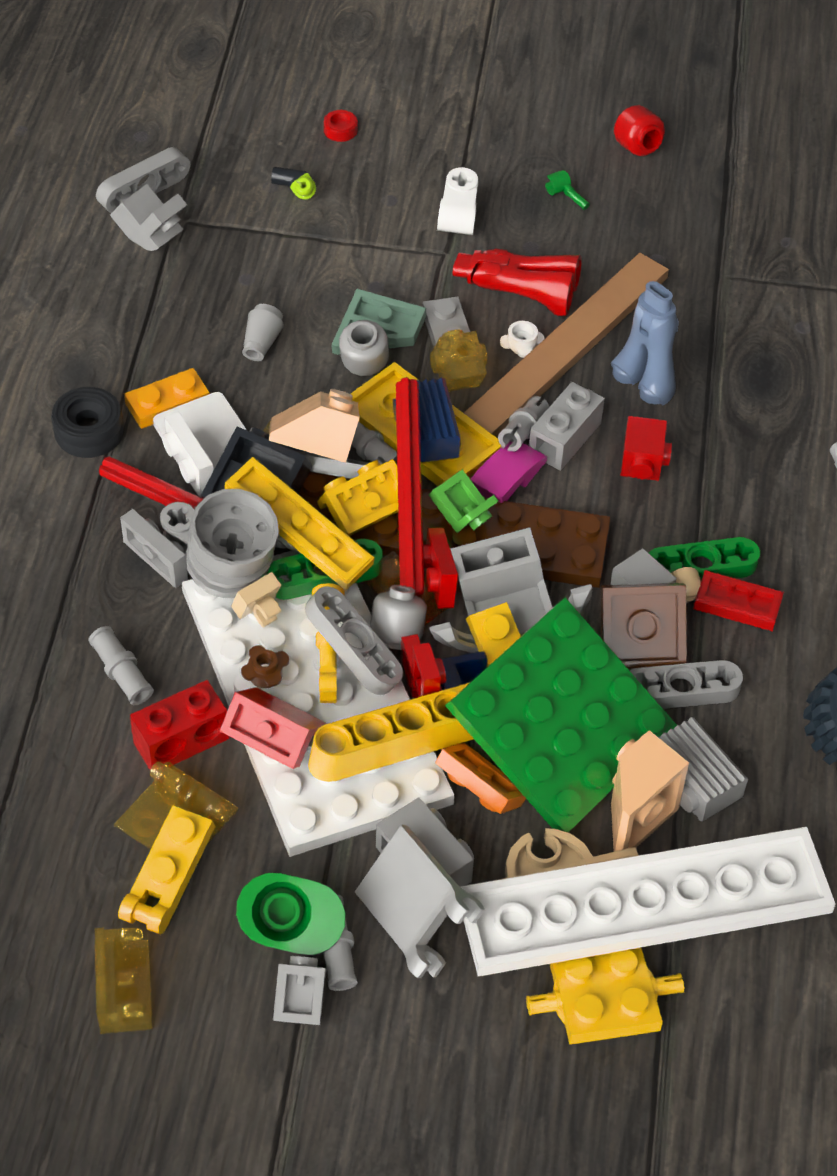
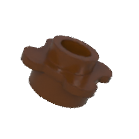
(265, 676)

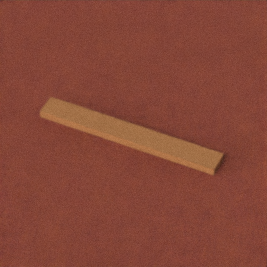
(566, 344)

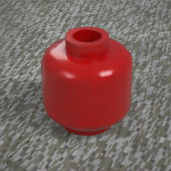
(639, 130)

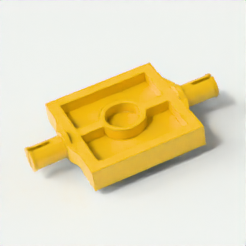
(606, 996)

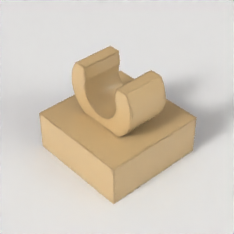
(259, 599)

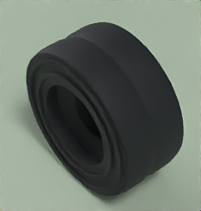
(87, 440)

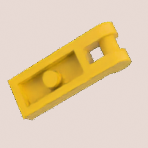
(167, 869)

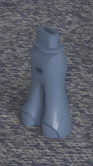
(649, 347)

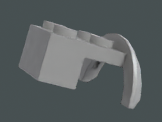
(502, 572)

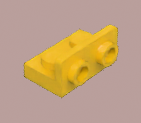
(363, 499)

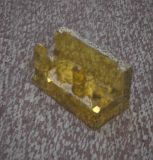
(122, 980)

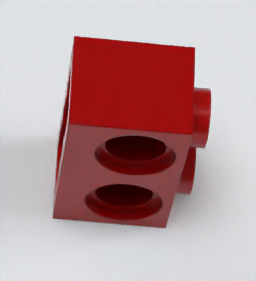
(179, 725)

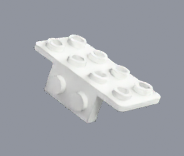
(197, 435)

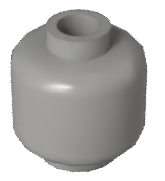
(364, 347)
(397, 615)

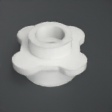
(522, 338)

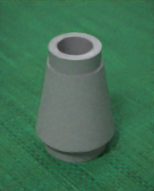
(262, 329)

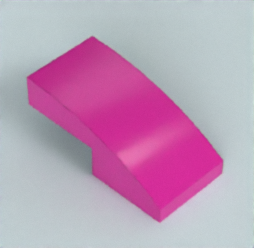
(508, 471)

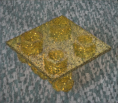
(172, 788)

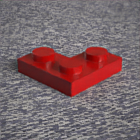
(421, 669)

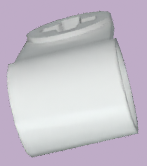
(459, 202)

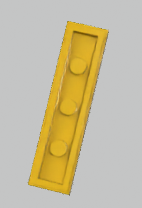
(305, 526)

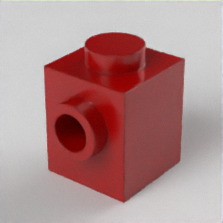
(645, 448)

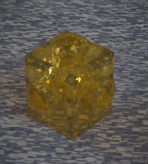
(459, 359)

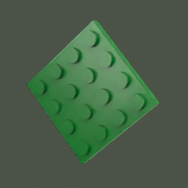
(558, 715)

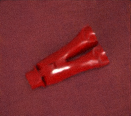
(540, 278)

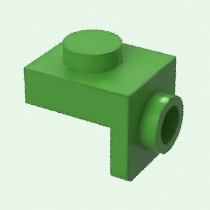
(462, 502)

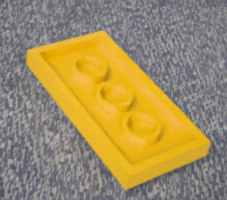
(377, 414)

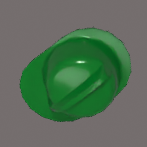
(290, 913)

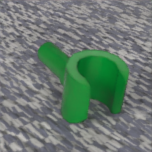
(561, 182)

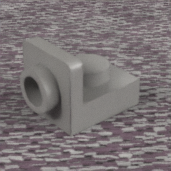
(299, 991)

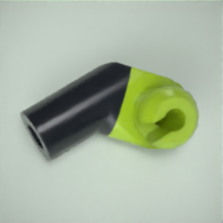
(297, 180)

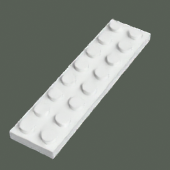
(647, 900)

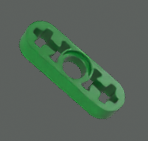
(712, 550)
(300, 586)

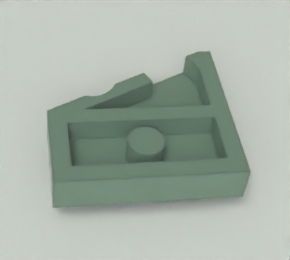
(398, 318)

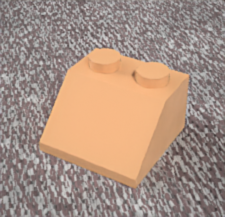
(318, 425)
(645, 789)

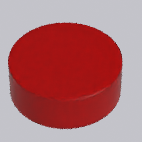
(340, 125)

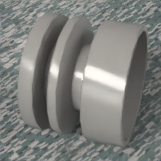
(233, 524)

